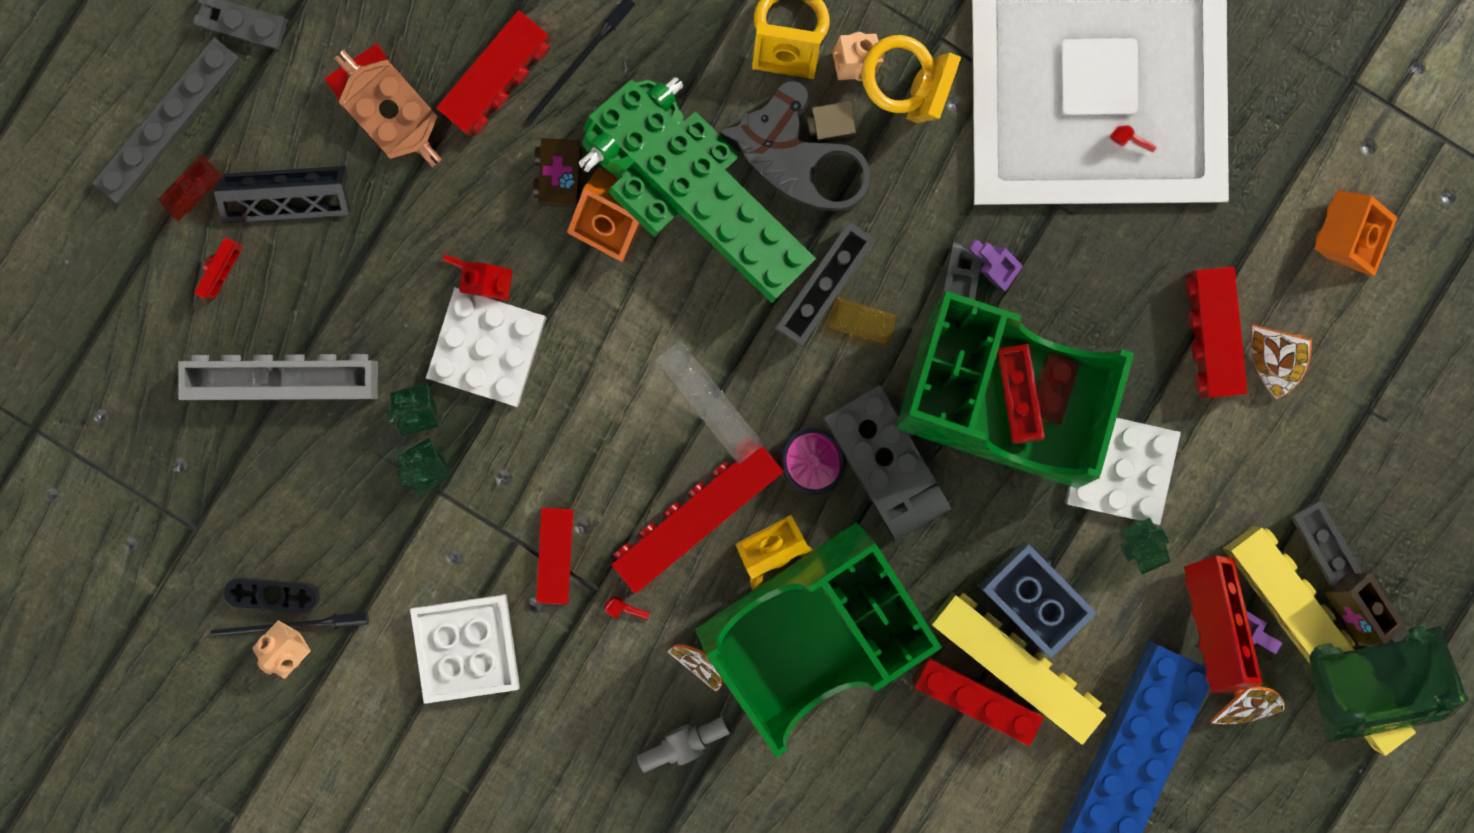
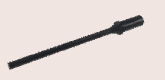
(608, 26)
(335, 621)

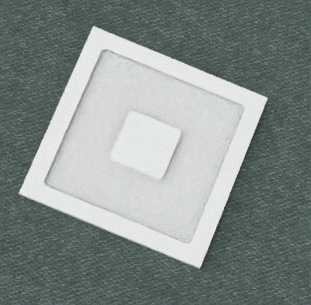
(1070, 72)

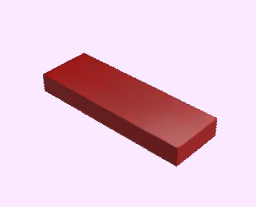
(1020, 394)
(555, 555)

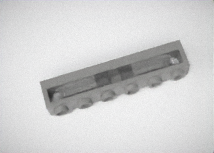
(278, 379)

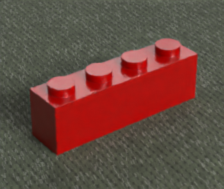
(495, 74)
(1217, 332)
(1222, 625)
(977, 700)

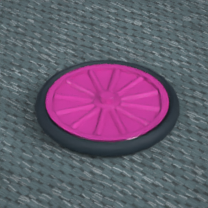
(812, 461)

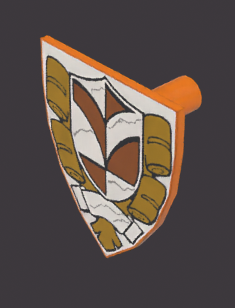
(1280, 359)
(698, 664)
(1250, 705)

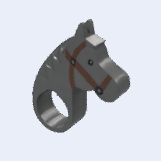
(774, 150)

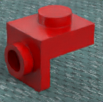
(485, 280)

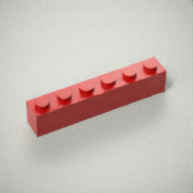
(694, 519)

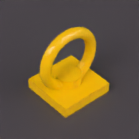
(785, 48)
(929, 86)
(771, 549)

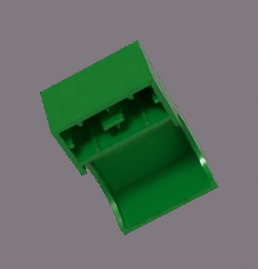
(960, 398)
(816, 631)

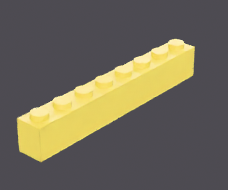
(1295, 607)

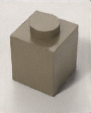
(831, 122)

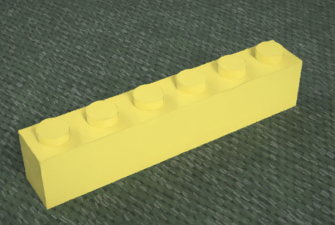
(1017, 668)

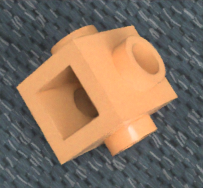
(850, 55)
(280, 650)

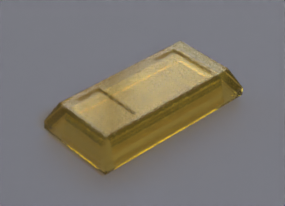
(863, 321)

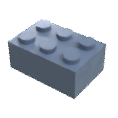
(1037, 599)

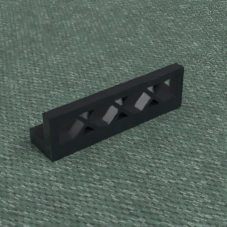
(279, 185)

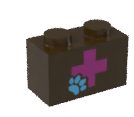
(559, 172)
(1365, 609)

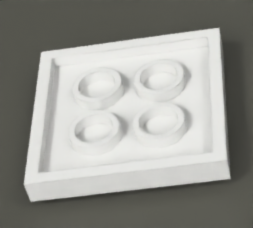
(486, 347)
(1133, 473)
(465, 648)

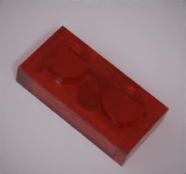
(190, 187)
(1055, 387)

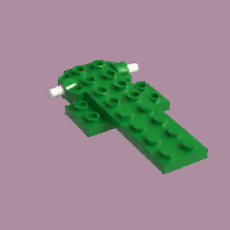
(682, 169)

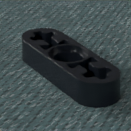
(249, 584)

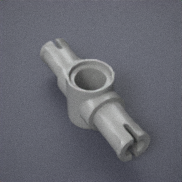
(683, 744)

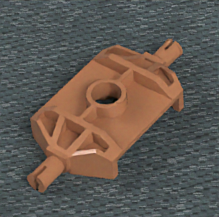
(368, 89)

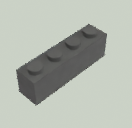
(825, 284)

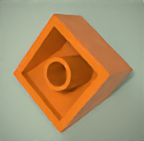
(602, 220)
(1355, 231)

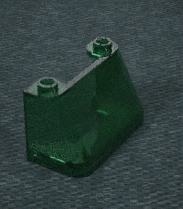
(1386, 685)

